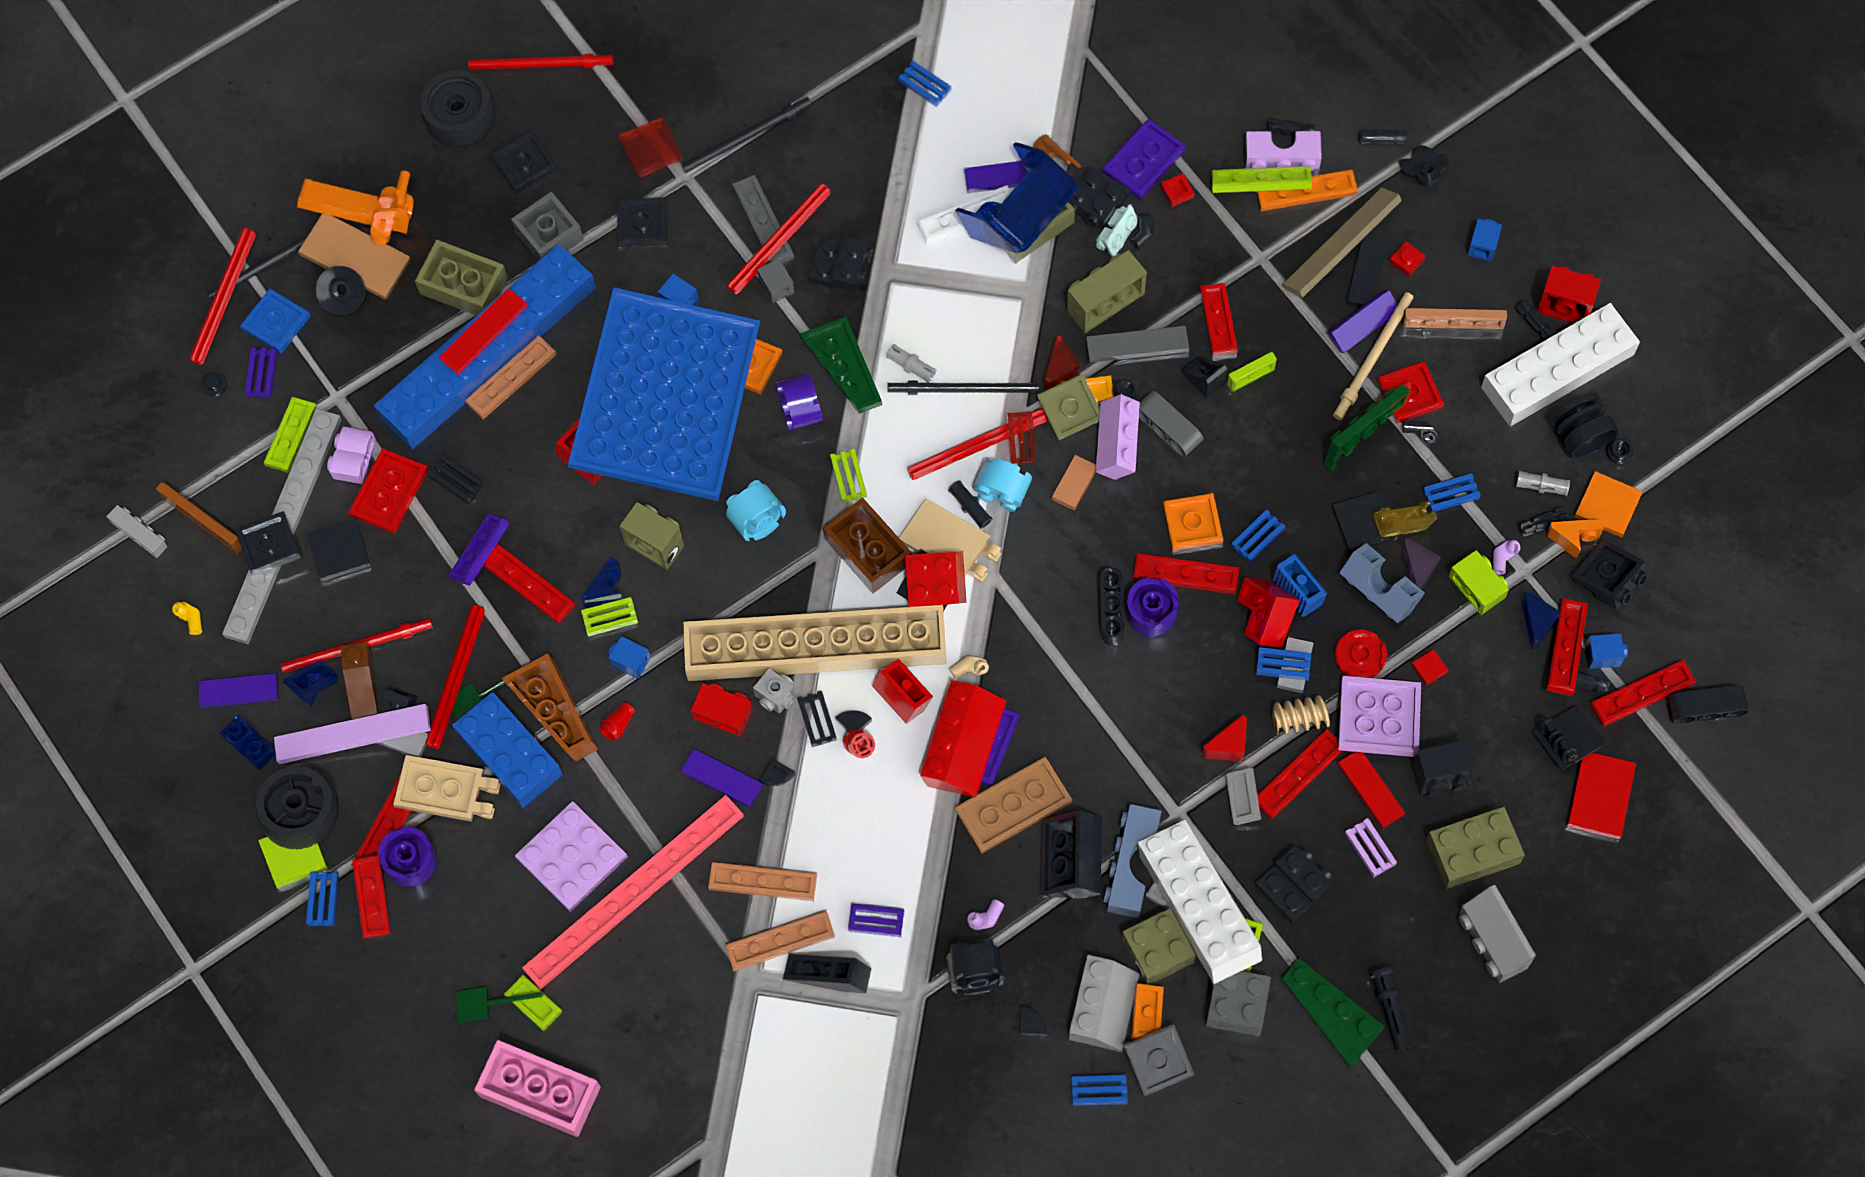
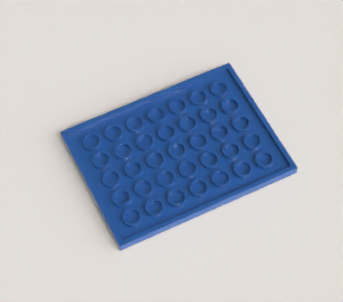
(664, 394)

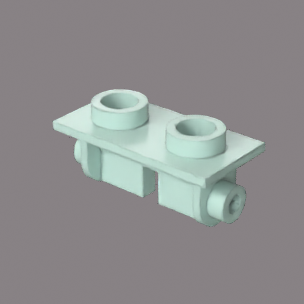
(1123, 222)

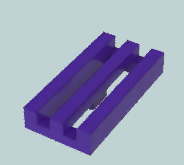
(263, 353)
(880, 921)

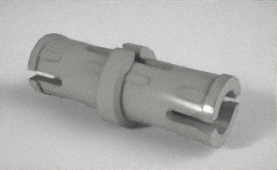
(911, 363)
(1543, 483)

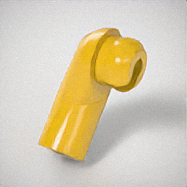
(190, 614)

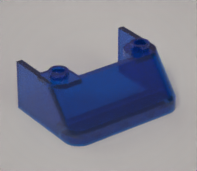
(1027, 208)

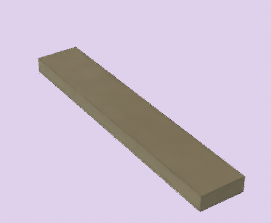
(1342, 242)

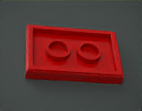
(388, 491)
(1601, 795)

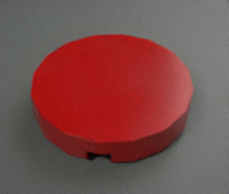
(1360, 654)

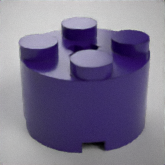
(799, 401)
(1152, 620)
(403, 843)

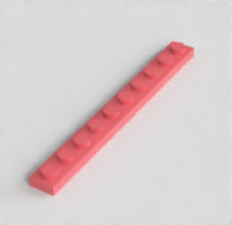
(632, 892)

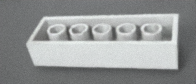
(1560, 364)
(1200, 901)

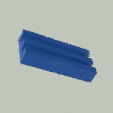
(909, 72)
(1475, 495)
(1272, 521)
(1283, 663)
(324, 876)
(1106, 1089)

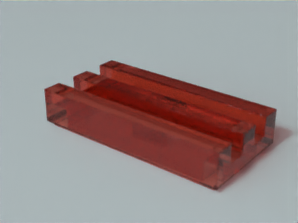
(1011, 438)

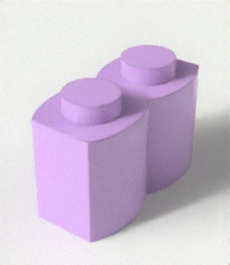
(352, 455)

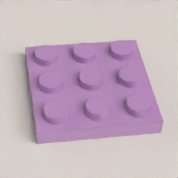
(1379, 716)
(571, 856)

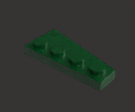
(843, 361)
(1344, 442)
(1338, 1017)

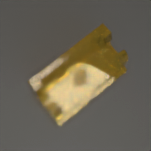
(1404, 520)

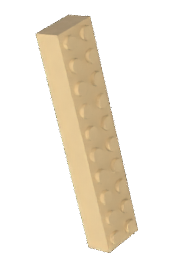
(814, 642)

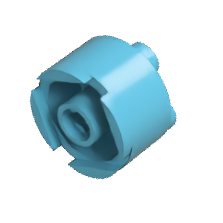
(1002, 483)
(755, 511)

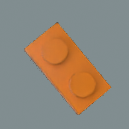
(1146, 1010)

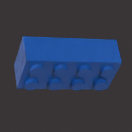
(507, 750)

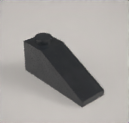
(828, 972)

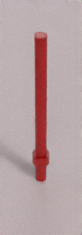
(586, 60)
(405, 630)

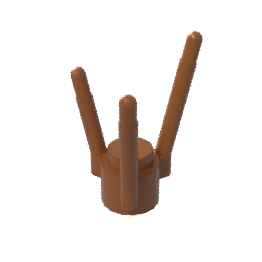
(1052, 149)

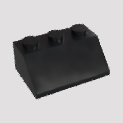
(1071, 855)

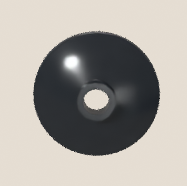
(328, 290)

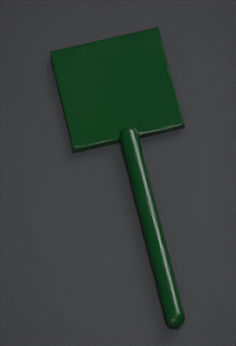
(469, 698)
(474, 1003)

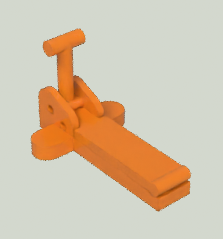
(386, 214)

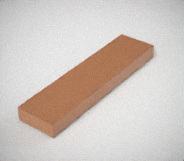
(1454, 318)
(510, 377)
(762, 881)
(780, 941)

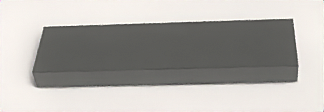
(760, 215)
(1137, 344)

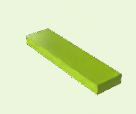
(1262, 179)

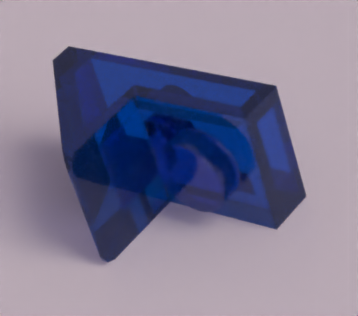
(600, 589)
(311, 680)

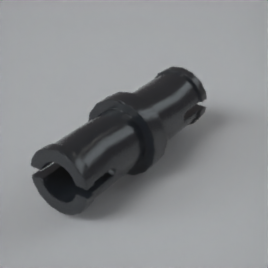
(970, 504)

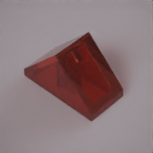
(1062, 365)

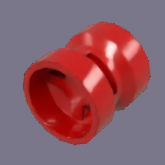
(854, 740)

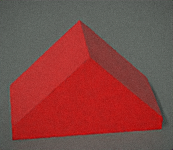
(1229, 743)

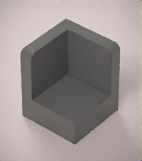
(775, 281)

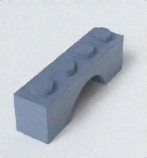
(1127, 892)

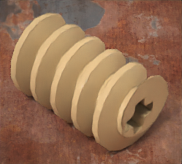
(1300, 714)

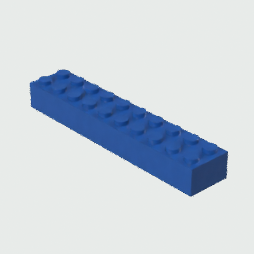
(436, 392)

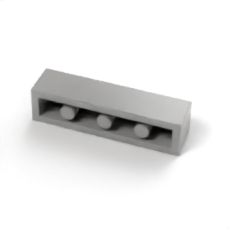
(136, 531)

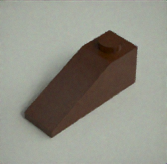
(359, 679)

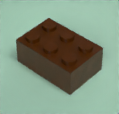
(867, 545)

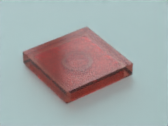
(650, 147)

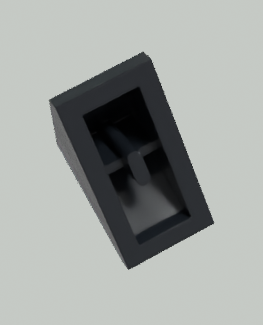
(1205, 374)

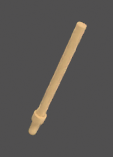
(1350, 394)

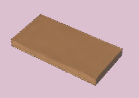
(339, 244)
(1013, 805)

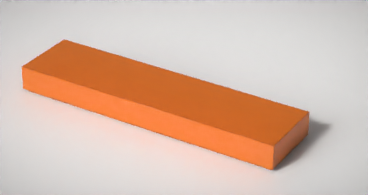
(1323, 188)

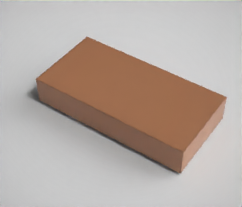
(1074, 482)

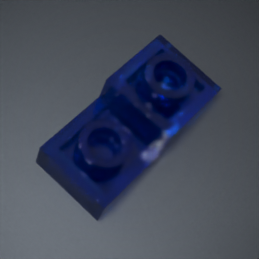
(248, 742)

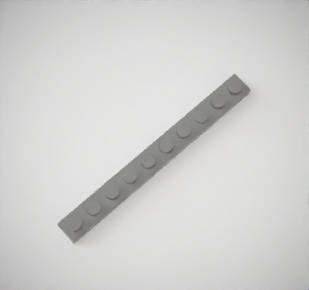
(293, 502)

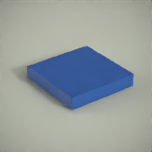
(275, 320)

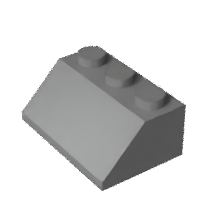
(1496, 934)
(1104, 1004)

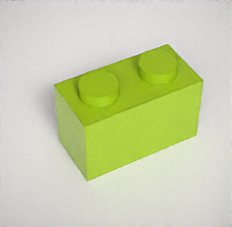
(1479, 582)

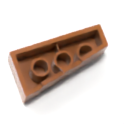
(551, 702)

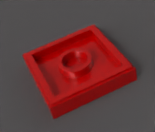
(1423, 391)

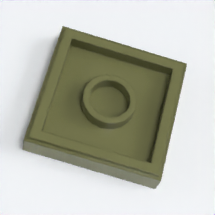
(1070, 407)

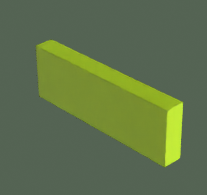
(290, 434)

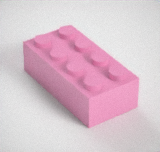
(537, 1088)

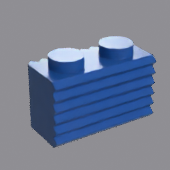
(1298, 581)

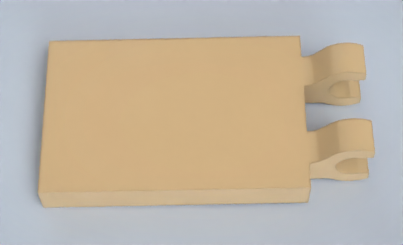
(941, 531)
(444, 789)

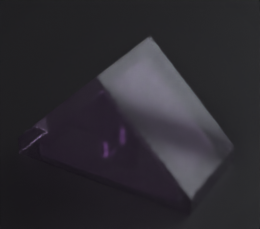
(1419, 562)

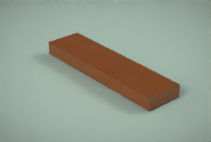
(199, 517)

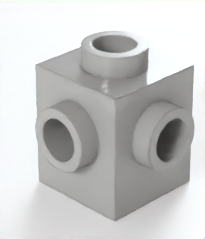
(775, 691)

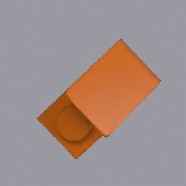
(1568, 533)

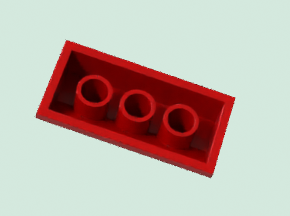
(963, 739)

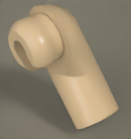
(971, 665)

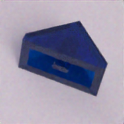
(1539, 618)

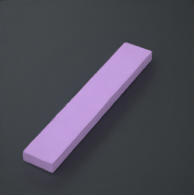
(352, 733)

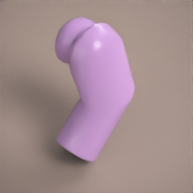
(1502, 554)
(986, 919)

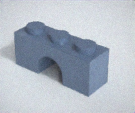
(1364, 573)

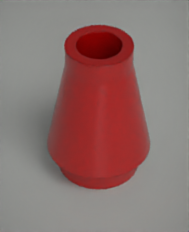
(615, 723)

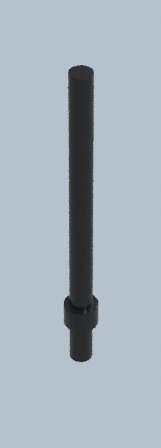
(787, 113)
(265, 263)
(914, 387)

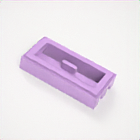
(1378, 841)

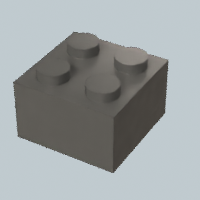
(546, 226)
(1239, 1003)

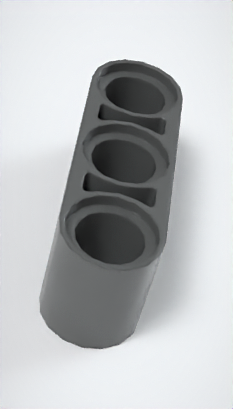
(1169, 424)

